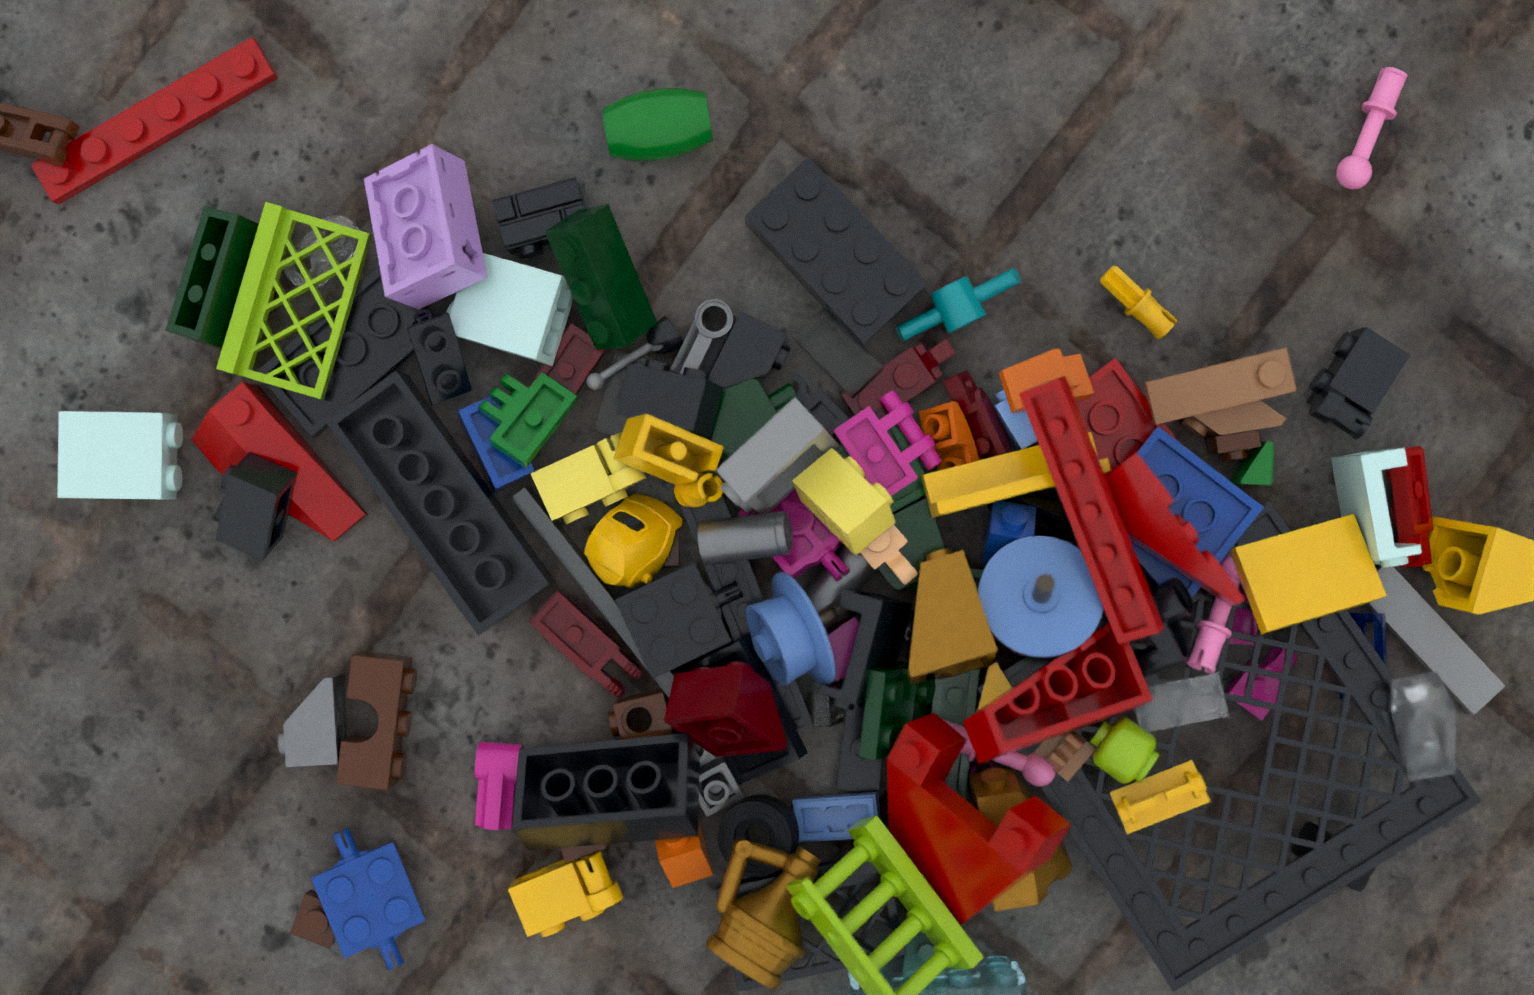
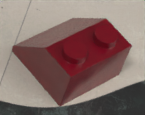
(726, 710)

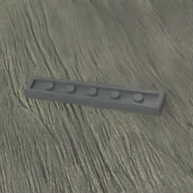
(581, 570)

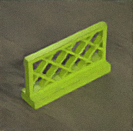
(258, 291)

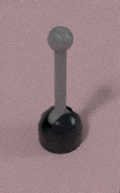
(660, 338)

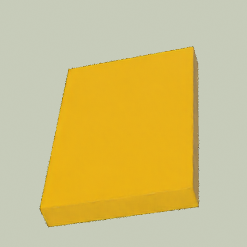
(1307, 573)

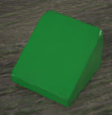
(1257, 467)

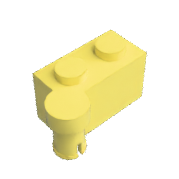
(585, 480)

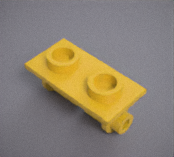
(1160, 796)

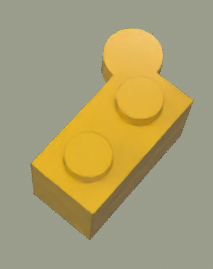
(673, 457)
(563, 893)

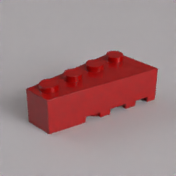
(1061, 697)

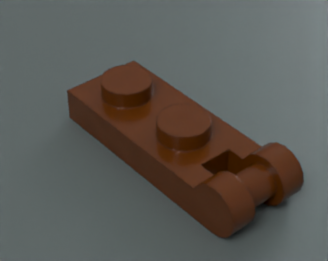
(24, 129)

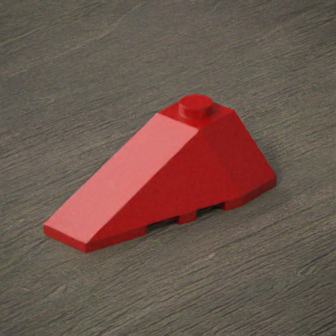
(1152, 526)

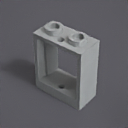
(764, 467)

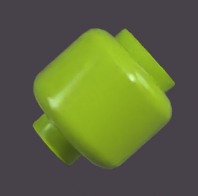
(1124, 750)

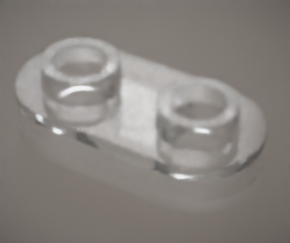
(320, 263)

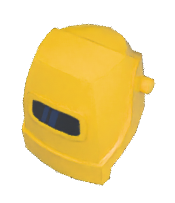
(632, 541)

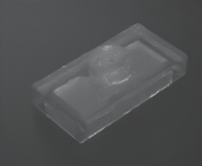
(1183, 703)

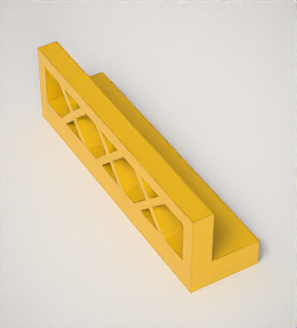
(990, 480)

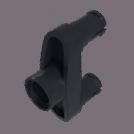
(1169, 645)

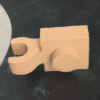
(886, 550)

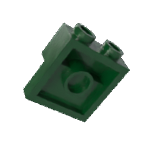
(890, 705)

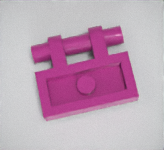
(875, 451)

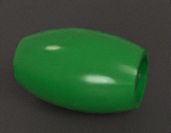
(657, 124)

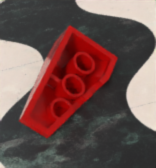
(253, 424)

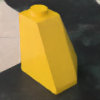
(1479, 566)

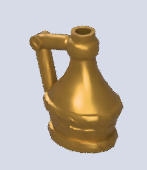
(763, 928)

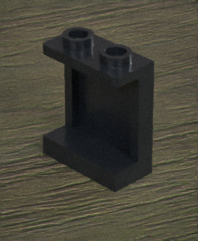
(875, 644)

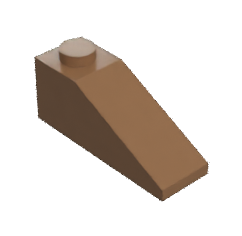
(1220, 386)

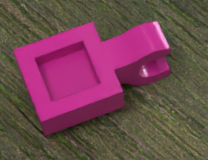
(1264, 687)

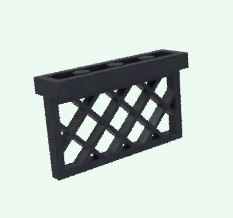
(863, 874)

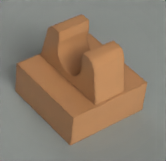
(1066, 753)

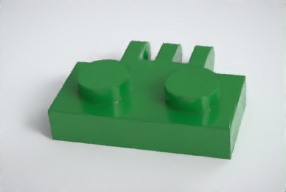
(527, 415)

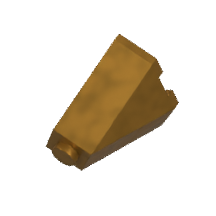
(949, 620)
(992, 795)

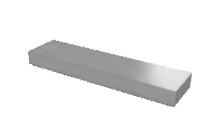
(1435, 643)

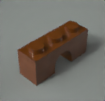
(384, 684)

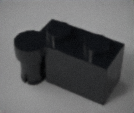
(1355, 380)

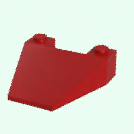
(947, 838)

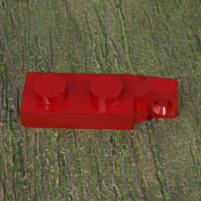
(1412, 505)

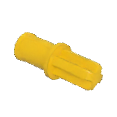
(1138, 302)

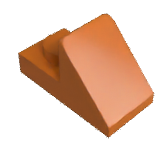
(1044, 369)

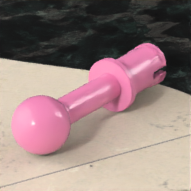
(1355, 169)
(1213, 632)
(1033, 767)

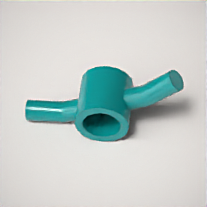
(958, 304)

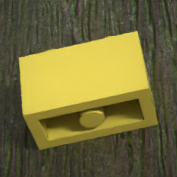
(845, 500)

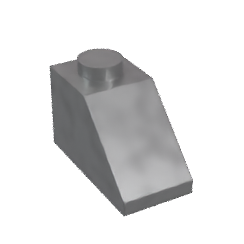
(316, 727)

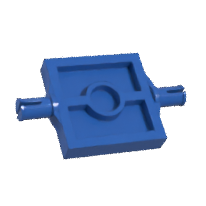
(367, 899)

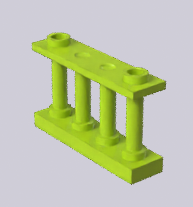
(898, 879)

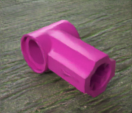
(497, 775)

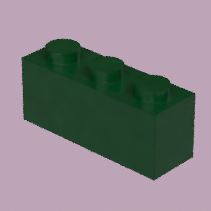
(212, 277)
(601, 277)

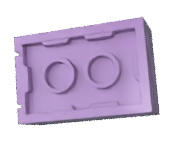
(425, 227)

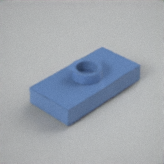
(832, 815)

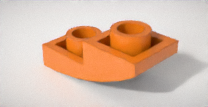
(951, 434)

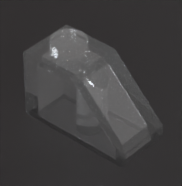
(1424, 726)

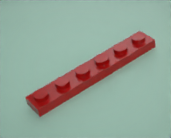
(157, 120)
(1091, 510)

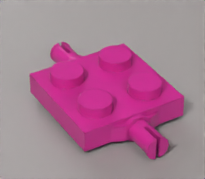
(811, 540)

